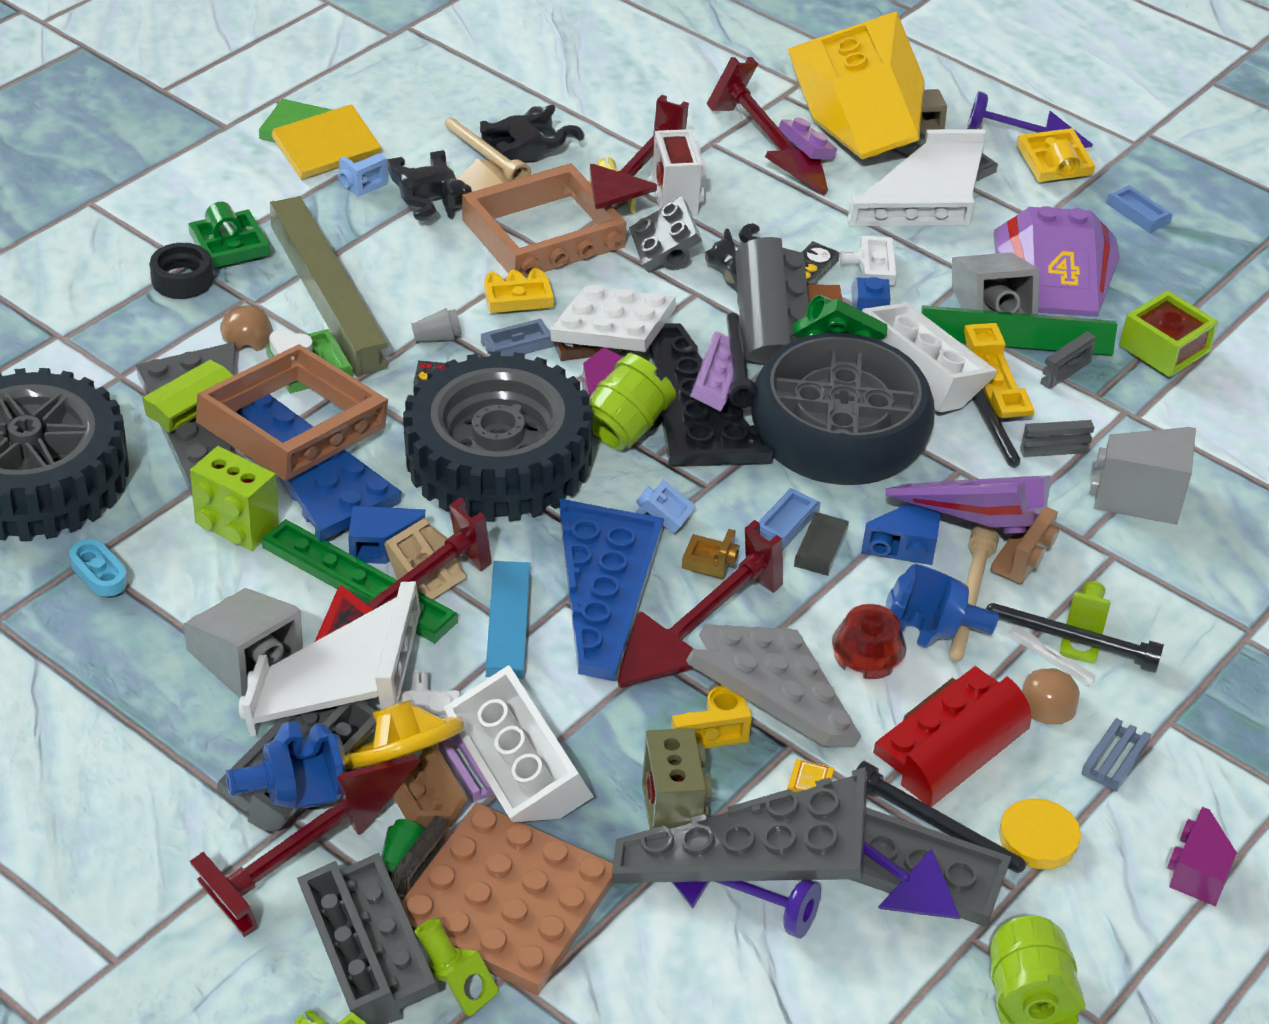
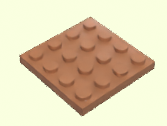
(510, 895)

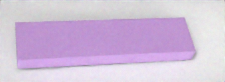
(715, 373)

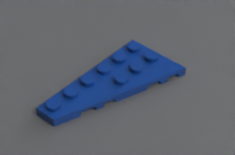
(330, 487)
(606, 572)

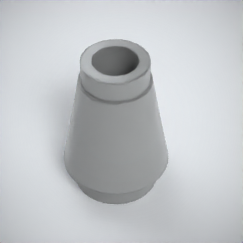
(437, 327)

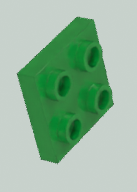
(229, 235)
(836, 316)

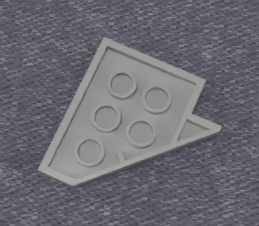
(778, 676)

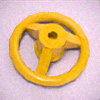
(402, 731)

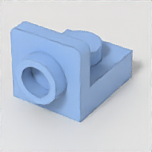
(363, 175)
(666, 504)

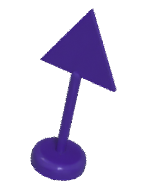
(979, 112)
(920, 890)
(799, 907)

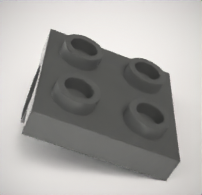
(666, 236)

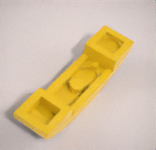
(1002, 390)

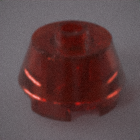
(869, 641)

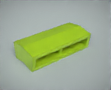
(177, 400)

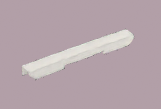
(1067, 665)

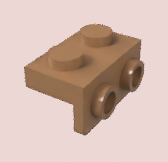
(1027, 549)
(430, 791)

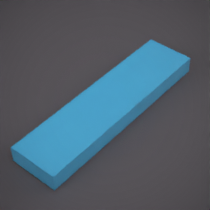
(508, 617)

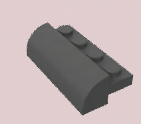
(769, 296)
(350, 721)
(368, 939)

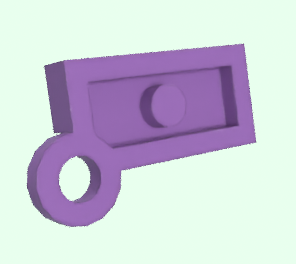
(807, 139)

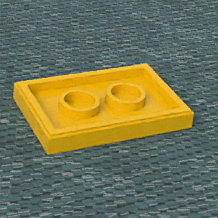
(320, 141)

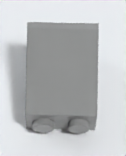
(996, 283)
(1145, 473)
(241, 629)

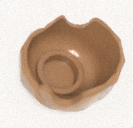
(246, 326)
(1051, 695)

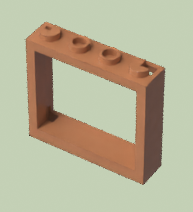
(487, 204)
(363, 413)

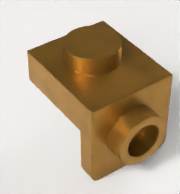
(711, 555)

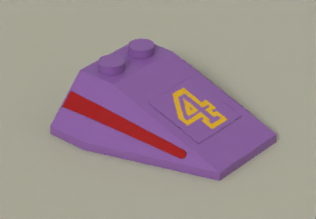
(1072, 255)
(990, 501)

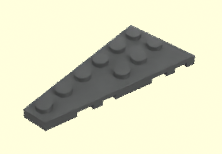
(190, 441)
(763, 839)

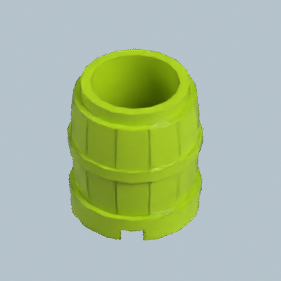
(629, 402)
(1034, 973)

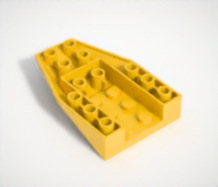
(863, 85)

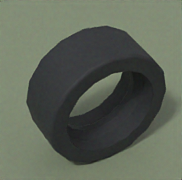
(181, 285)

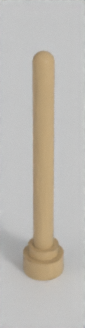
(512, 168)
(983, 544)

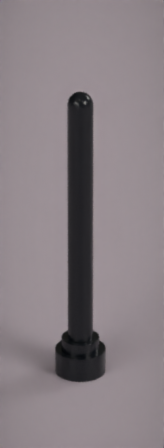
(741, 390)
(997, 429)
(1145, 654)
(878, 786)

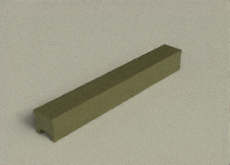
(328, 285)

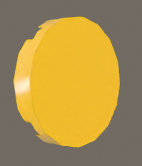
(1040, 833)

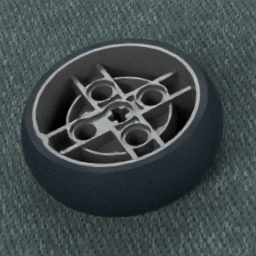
(843, 408)

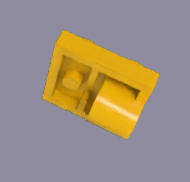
(1055, 155)

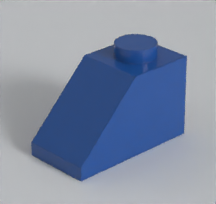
(870, 292)

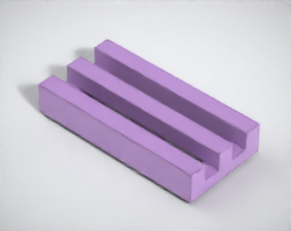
(448, 750)

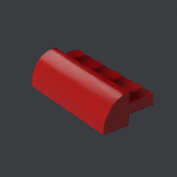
(955, 734)

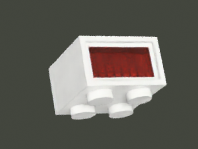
(678, 168)

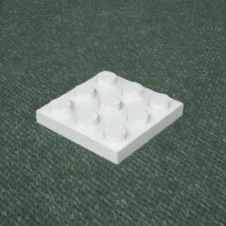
(613, 318)

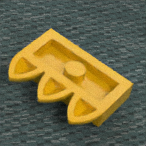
(517, 291)

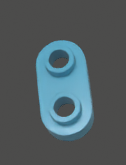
(98, 567)

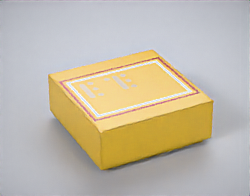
(806, 773)

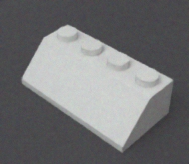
(948, 365)
(518, 750)

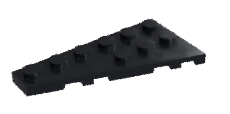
(691, 428)

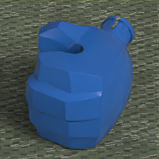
(936, 605)
(294, 769)

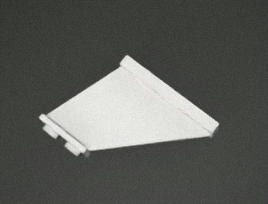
(928, 186)
(342, 668)

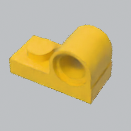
(722, 724)

